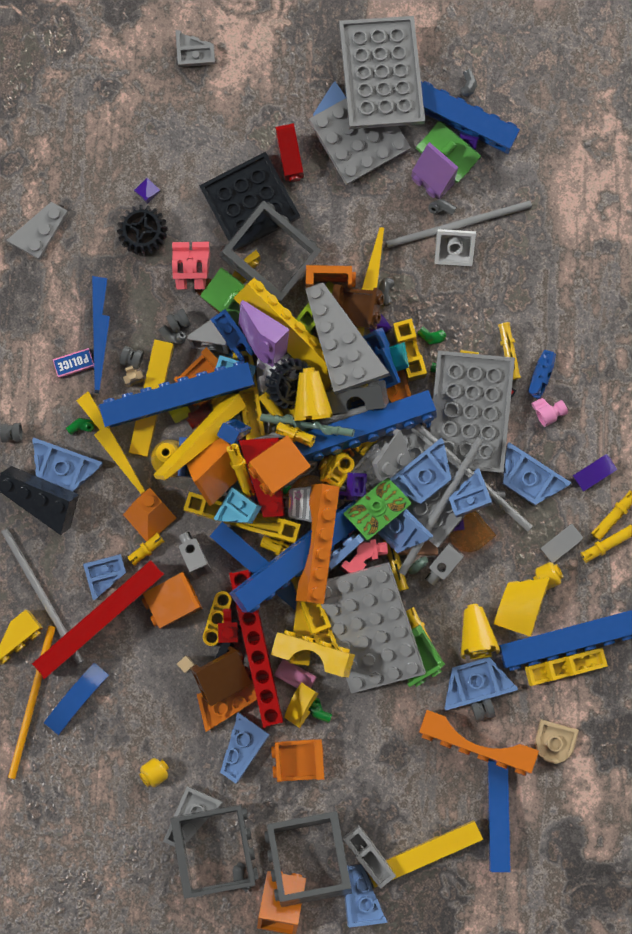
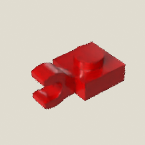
(227, 630)

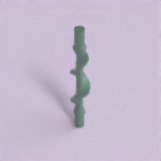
(306, 426)

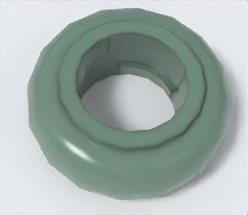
(418, 565)

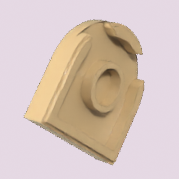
(555, 741)

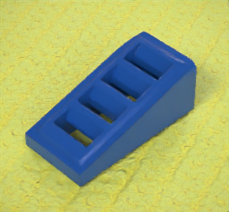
(233, 431)

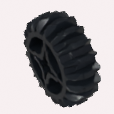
(139, 245)
(281, 394)

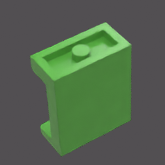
(430, 657)

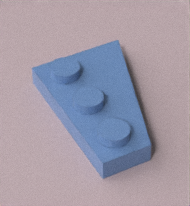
(243, 747)
(362, 904)

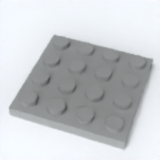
(356, 150)

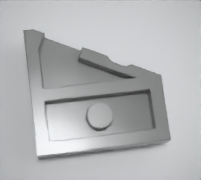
(193, 51)
(392, 457)

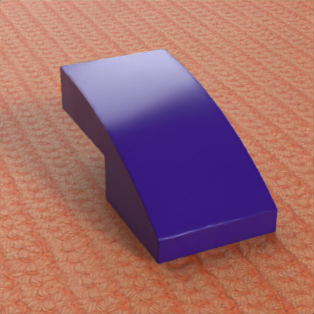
(595, 472)

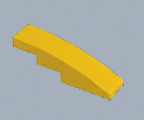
(566, 666)

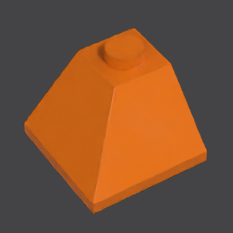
(149, 515)

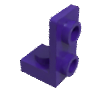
(355, 486)

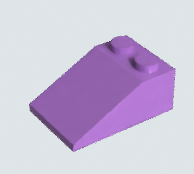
(434, 172)
(263, 334)

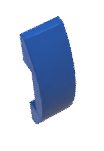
(76, 698)

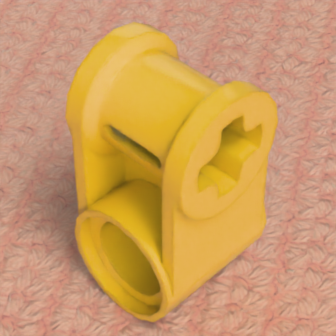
(336, 471)

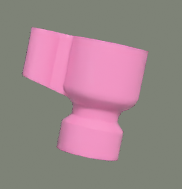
(548, 414)

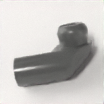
(470, 85)
(441, 205)
(384, 287)
(175, 338)
(238, 873)

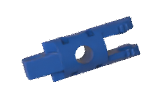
(542, 374)

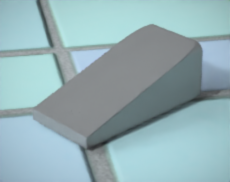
(562, 543)

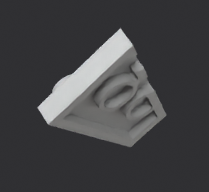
(192, 802)

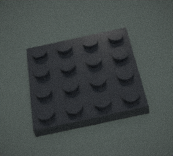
(240, 191)

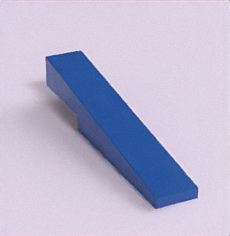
(100, 328)
(249, 558)
(498, 818)

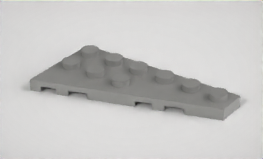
(345, 351)

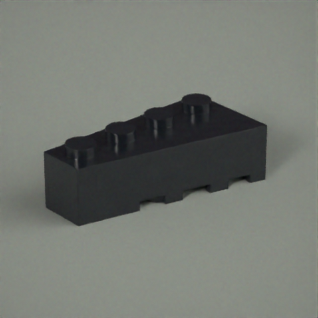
(40, 498)

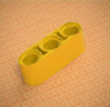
(216, 608)

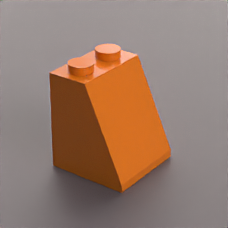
(213, 471)
(171, 601)
(273, 916)

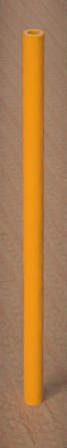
(30, 708)

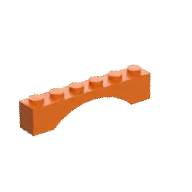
(323, 513)
(518, 757)

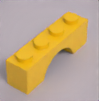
(335, 661)

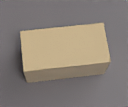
(185, 664)

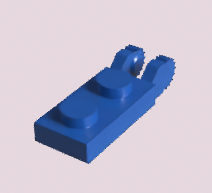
(231, 333)

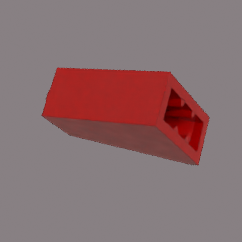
(289, 152)

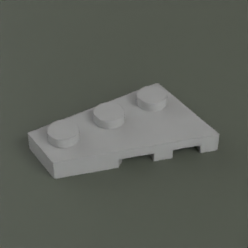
(39, 231)

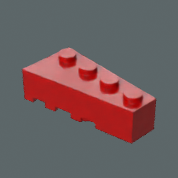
(273, 505)

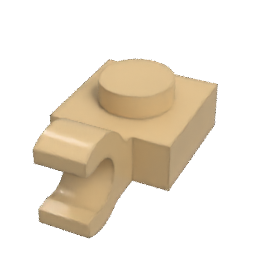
(133, 376)

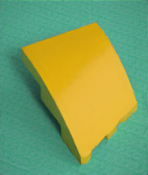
(521, 605)

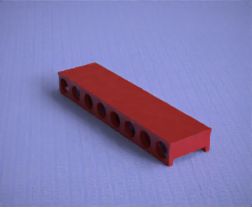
(97, 619)
(258, 659)

